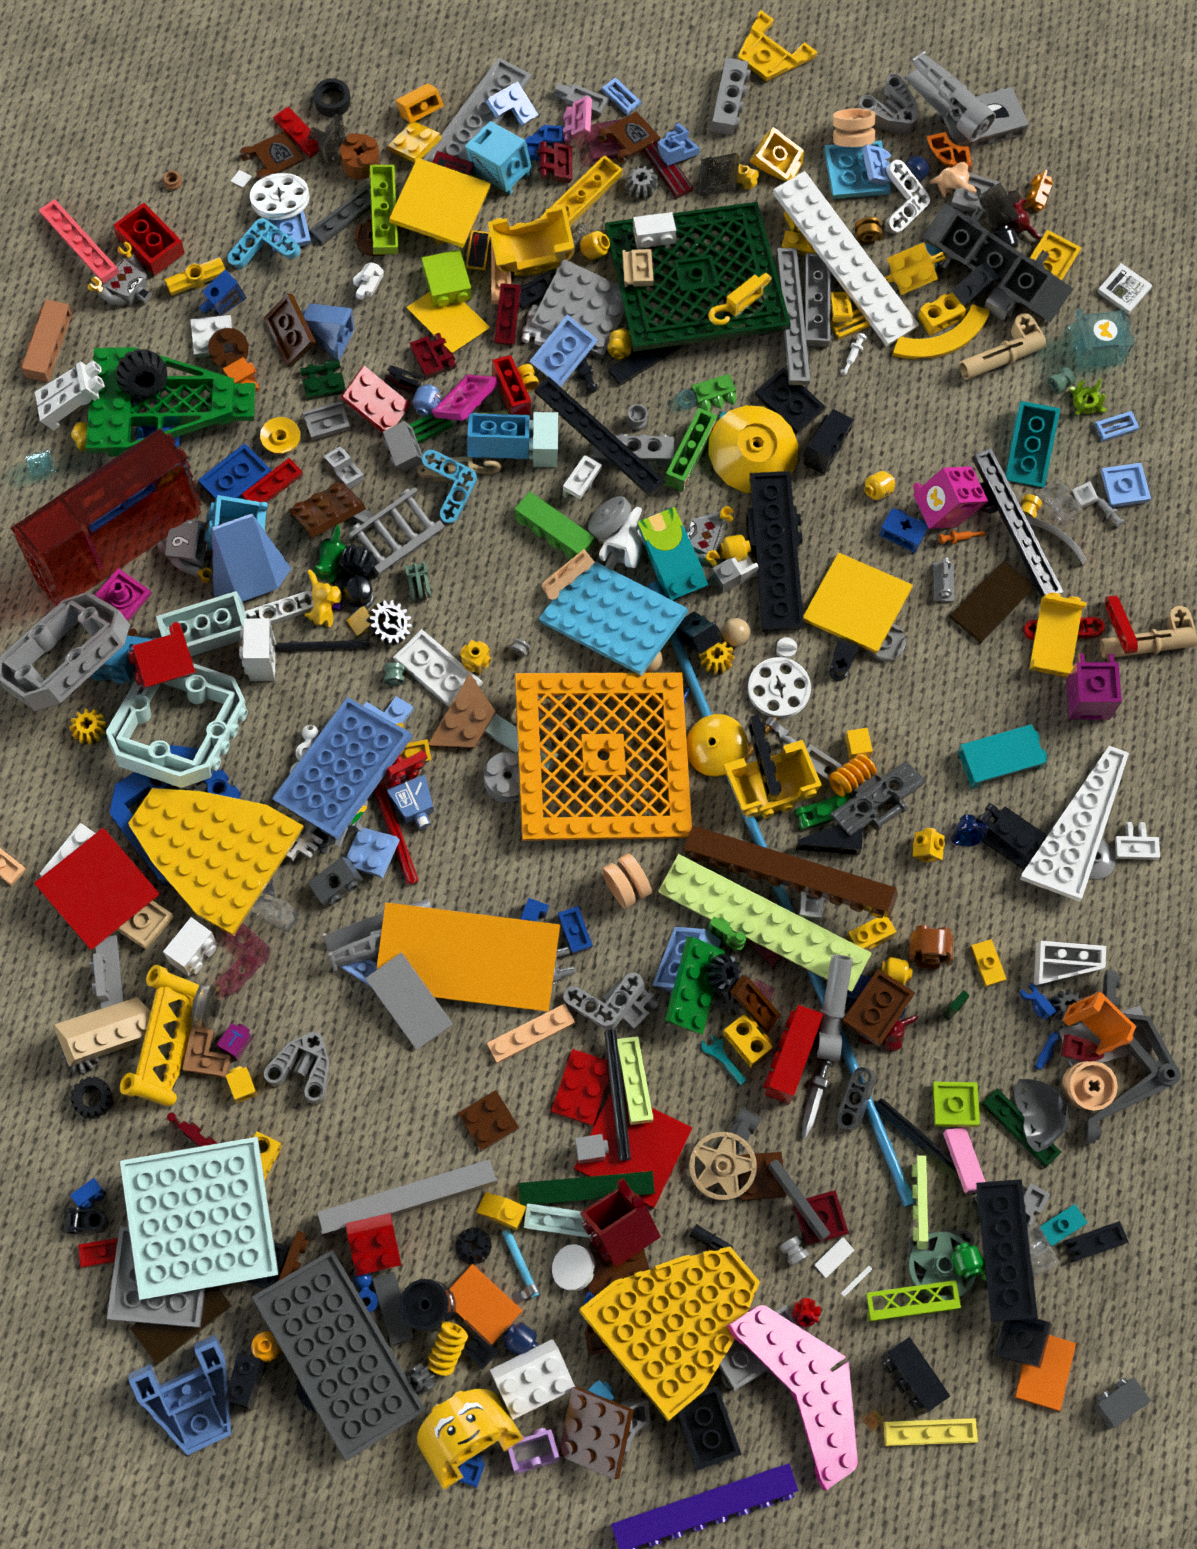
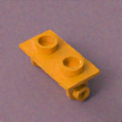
(1040, 184)

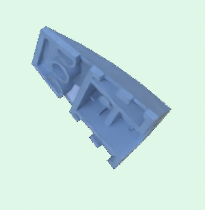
(245, 559)

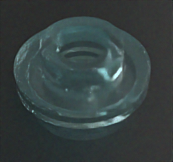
(686, 393)

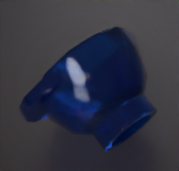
(969, 831)

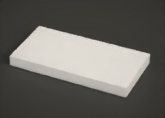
(434, 667)

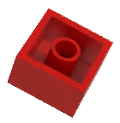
(373, 1244)

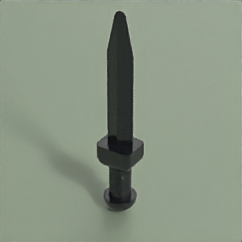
(586, 373)

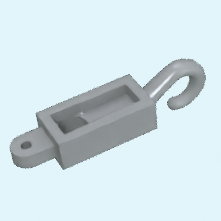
(818, 758)

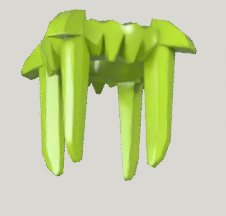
(1080, 403)

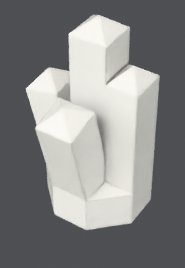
(368, 280)

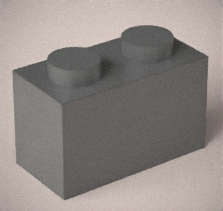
(1121, 1402)

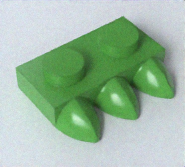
(715, 391)

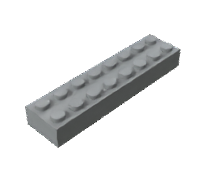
(816, 301)

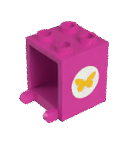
(949, 497)

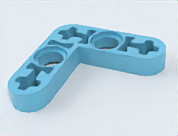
(264, 237)
(456, 477)

